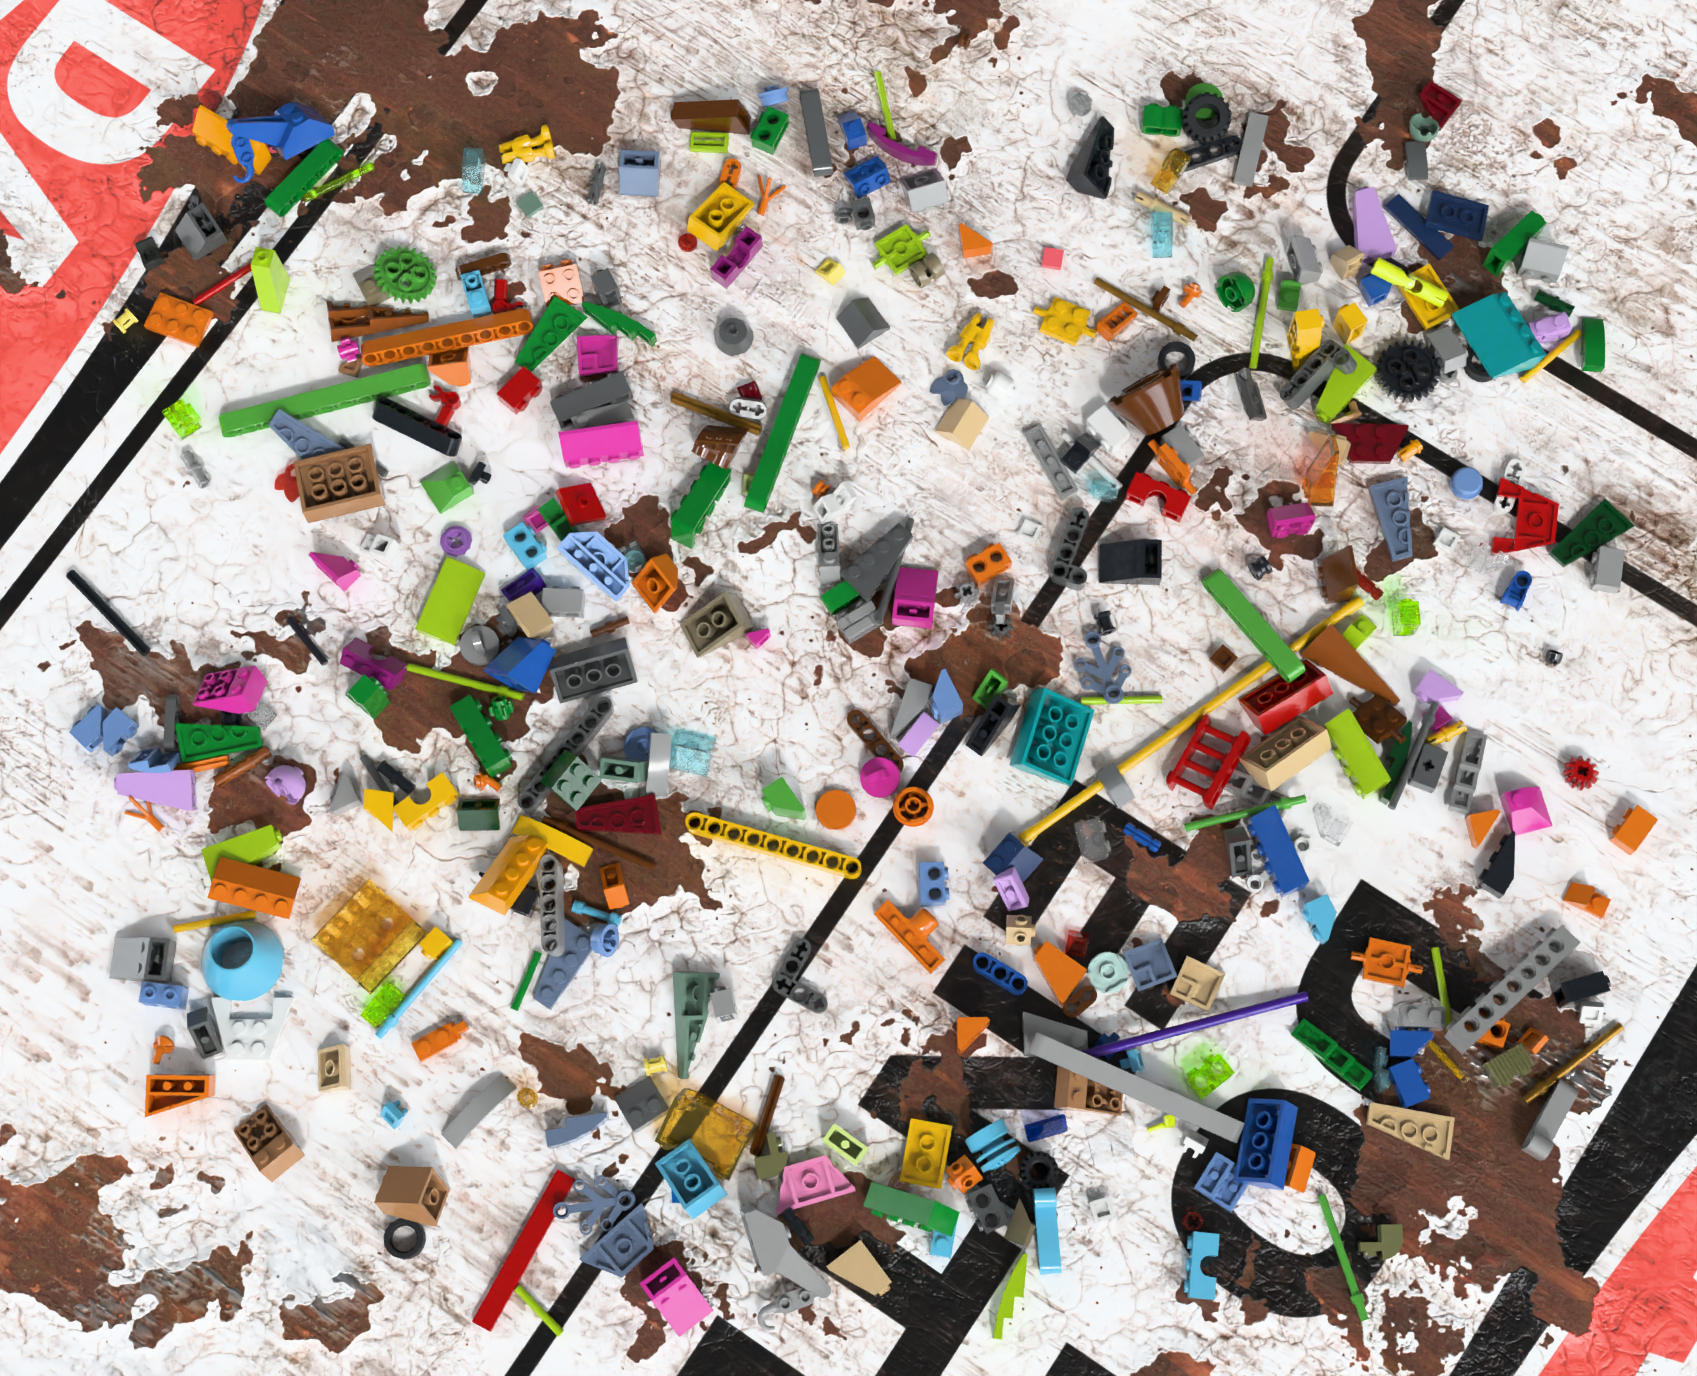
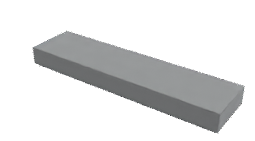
(1250, 149)
(1050, 462)

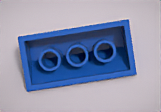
(1278, 852)
(1266, 1143)

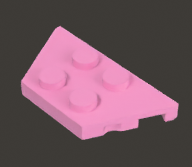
(811, 1183)

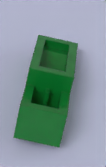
(1593, 345)

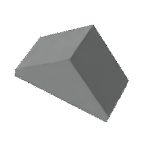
(345, 797)

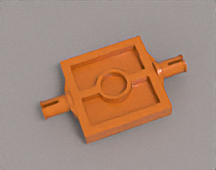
(1173, 466)
(1386, 962)

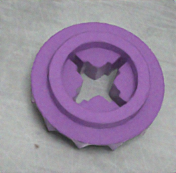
(454, 532)

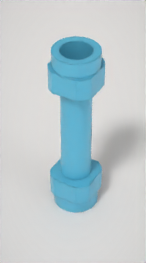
(580, 907)

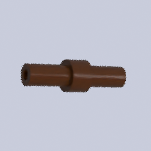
(609, 627)

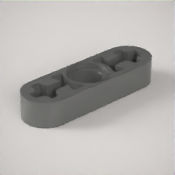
(172, 716)

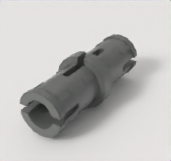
(596, 184)

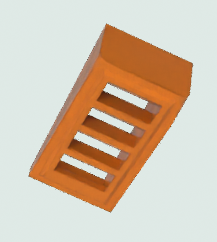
(1108, 330)

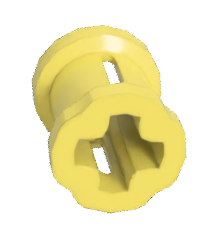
(125, 320)
(655, 1065)

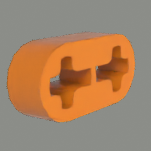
(735, 176)

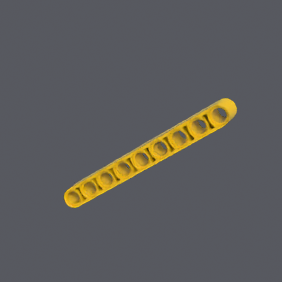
(764, 840)

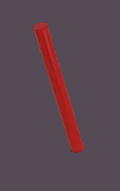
(223, 284)

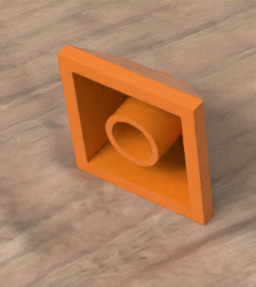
(452, 366)
(657, 581)

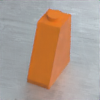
(1058, 970)

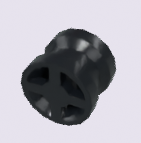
(1260, 568)

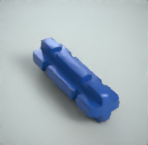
(1142, 837)

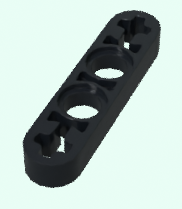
(1208, 158)

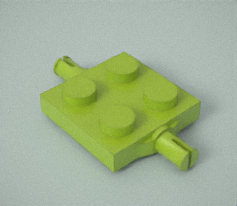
(900, 249)

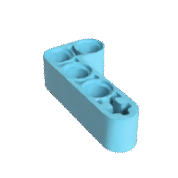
(1047, 1230)

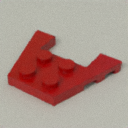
(1534, 519)

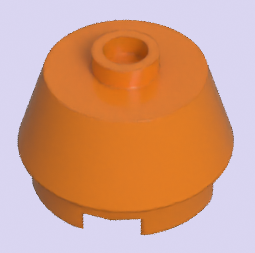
(913, 806)

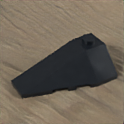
(1091, 166)

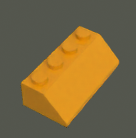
(212, 131)
(509, 873)

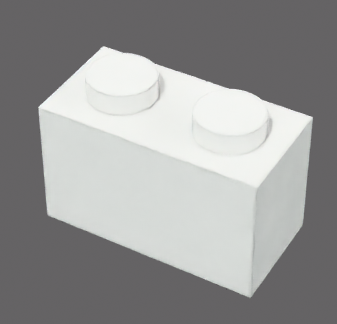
(1107, 429)

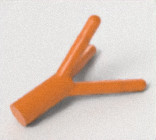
(765, 198)
(147, 815)

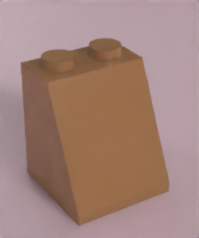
(412, 1194)

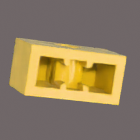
(1349, 323)

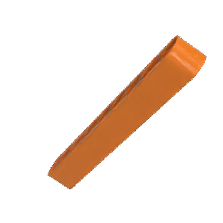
(446, 337)

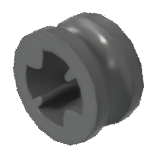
(843, 215)

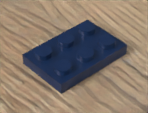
(1456, 215)

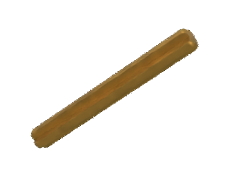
(715, 413)

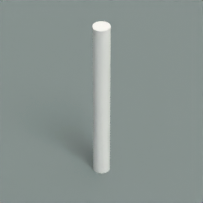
(1095, 463)

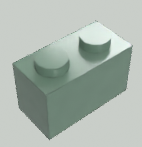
(623, 769)

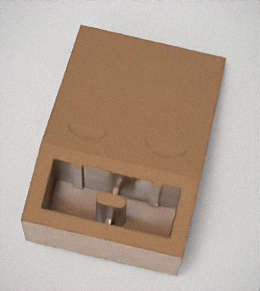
(1085, 1095)
(268, 1143)

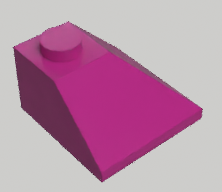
(337, 569)
(1525, 810)

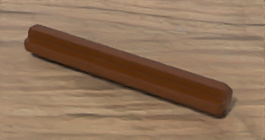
(767, 1115)

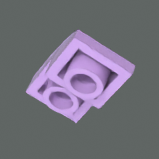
(918, 734)

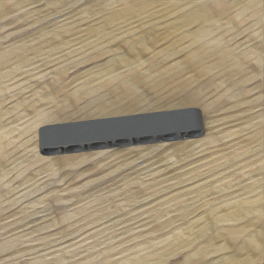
(567, 744)

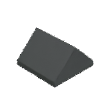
(862, 321)

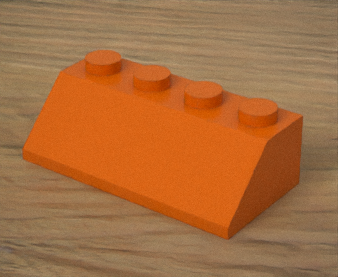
(254, 887)

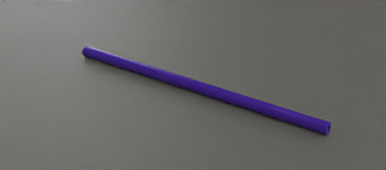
(1197, 1025)

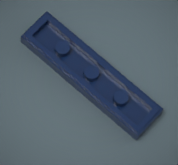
(1415, 225)

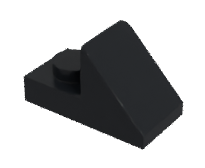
(1080, 452)

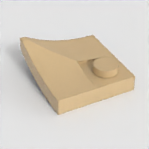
(1197, 983)

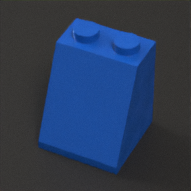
(522, 664)

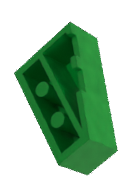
(369, 696)

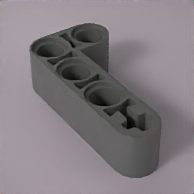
(1297, 392)
(1072, 547)

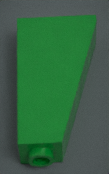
(1513, 243)

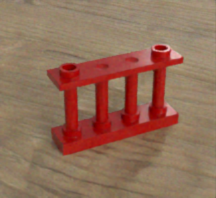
(1219, 778)

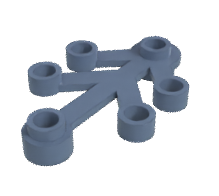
(1103, 671)
(598, 1204)

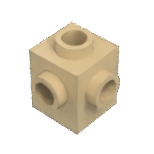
(1019, 930)

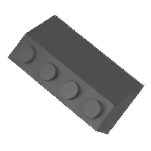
(592, 670)

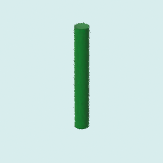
(526, 980)

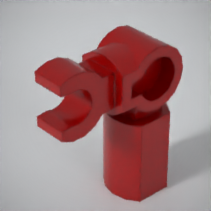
(500, 298)
(451, 401)

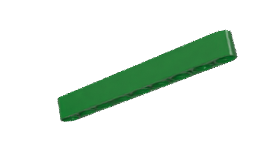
(782, 433)

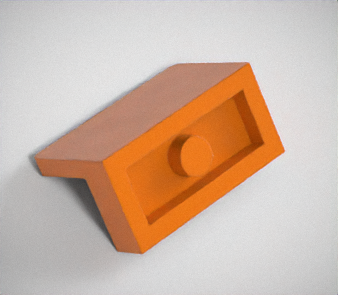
(1299, 1167)

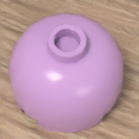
(287, 782)

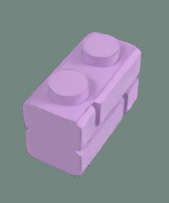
(1550, 327)

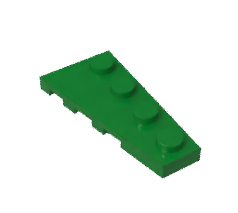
(552, 329)
(208, 741)

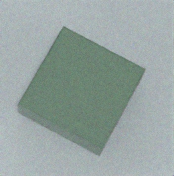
(529, 204)

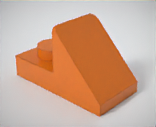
(1587, 899)

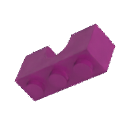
(745, 248)
(358, 658)

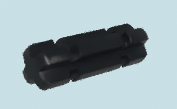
(797, 1226)

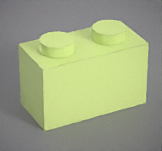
(845, 1145)

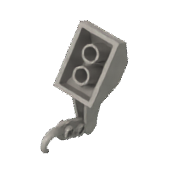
(773, 1254)

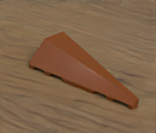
(366, 320)
(1338, 656)

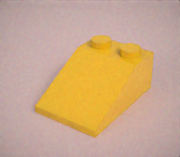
(719, 216)

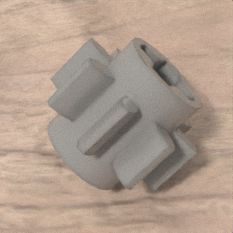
(1080, 104)
(969, 597)

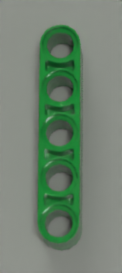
(303, 177)

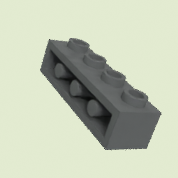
(597, 394)

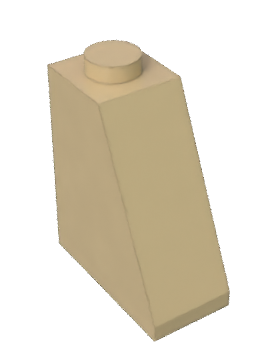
(861, 1269)

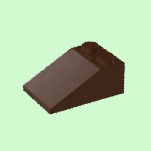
(1338, 576)

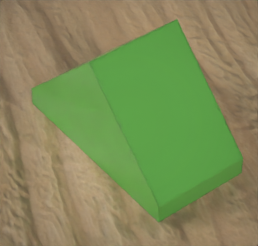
(992, 684)

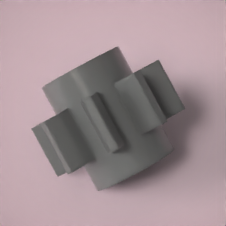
(995, 627)

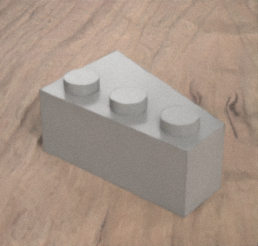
(1060, 1032)

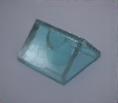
(691, 752)

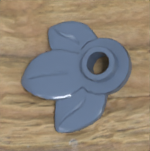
(950, 389)

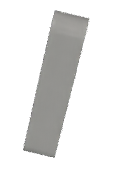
(555, 914)

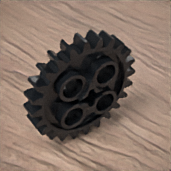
(1393, 380)

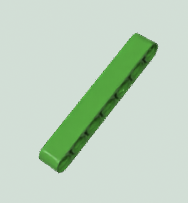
(1253, 625)

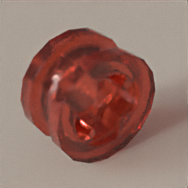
(1191, 1228)

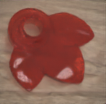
(288, 483)

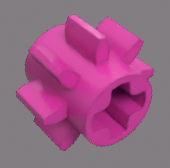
(348, 349)

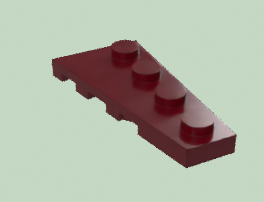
(623, 816)

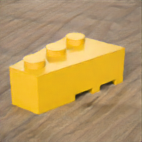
(1304, 335)

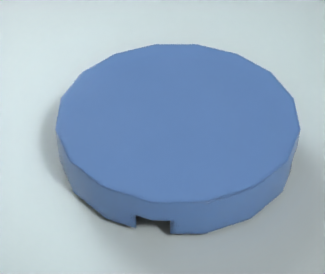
(637, 743)

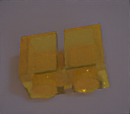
(1169, 176)

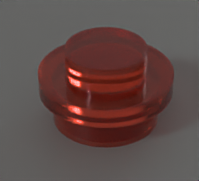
(687, 242)

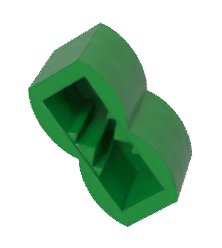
(1162, 120)

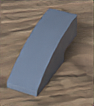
(575, 1129)

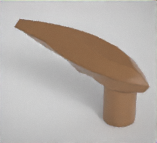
(1352, 414)

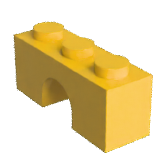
(441, 795)

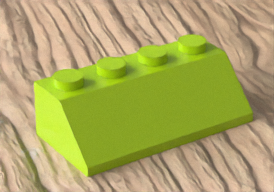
(1356, 755)

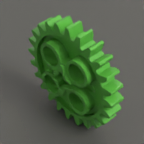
(395, 262)

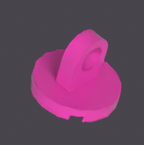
(880, 777)

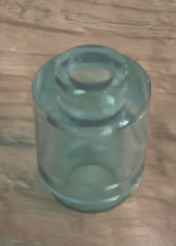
(1103, 490)

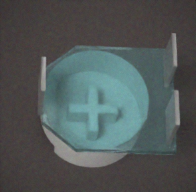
(635, 557)

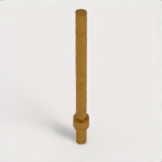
(1178, 328)
(1542, 1087)

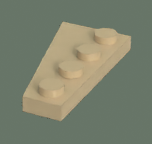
(1418, 1128)

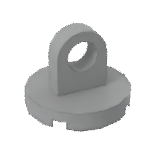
(479, 645)

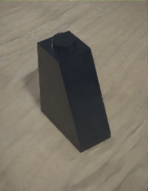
(1581, 989)

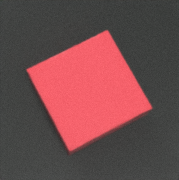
(1052, 258)

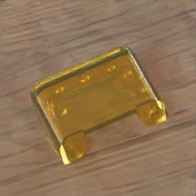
(712, 1127)

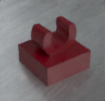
(749, 390)

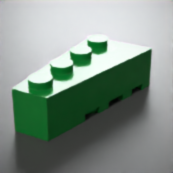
(699, 503)
(480, 735)
(911, 1209)

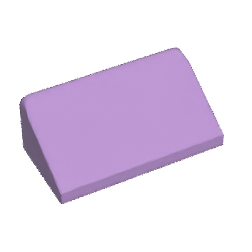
(1011, 889)

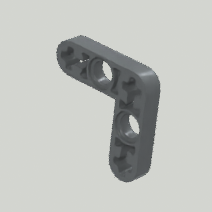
(790, 978)

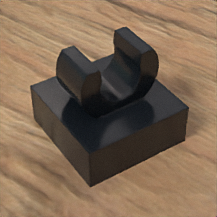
(479, 474)
(231, 719)

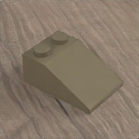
(716, 624)

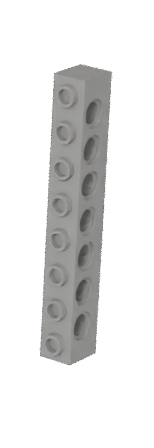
(1462, 1038)

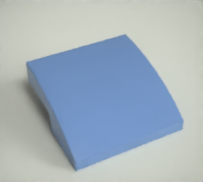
(154, 761)
(1219, 1184)

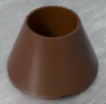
(1152, 401)

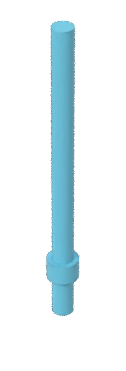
(392, 1019)

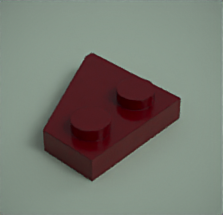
(1439, 103)

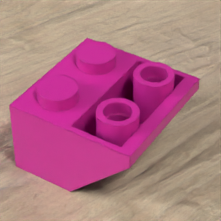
(1290, 520)

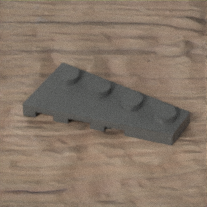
(872, 565)

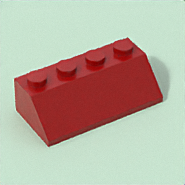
(1282, 701)

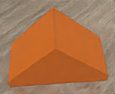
(973, 243)
(1479, 825)

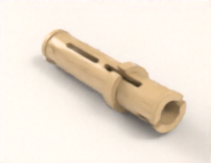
(1159, 206)

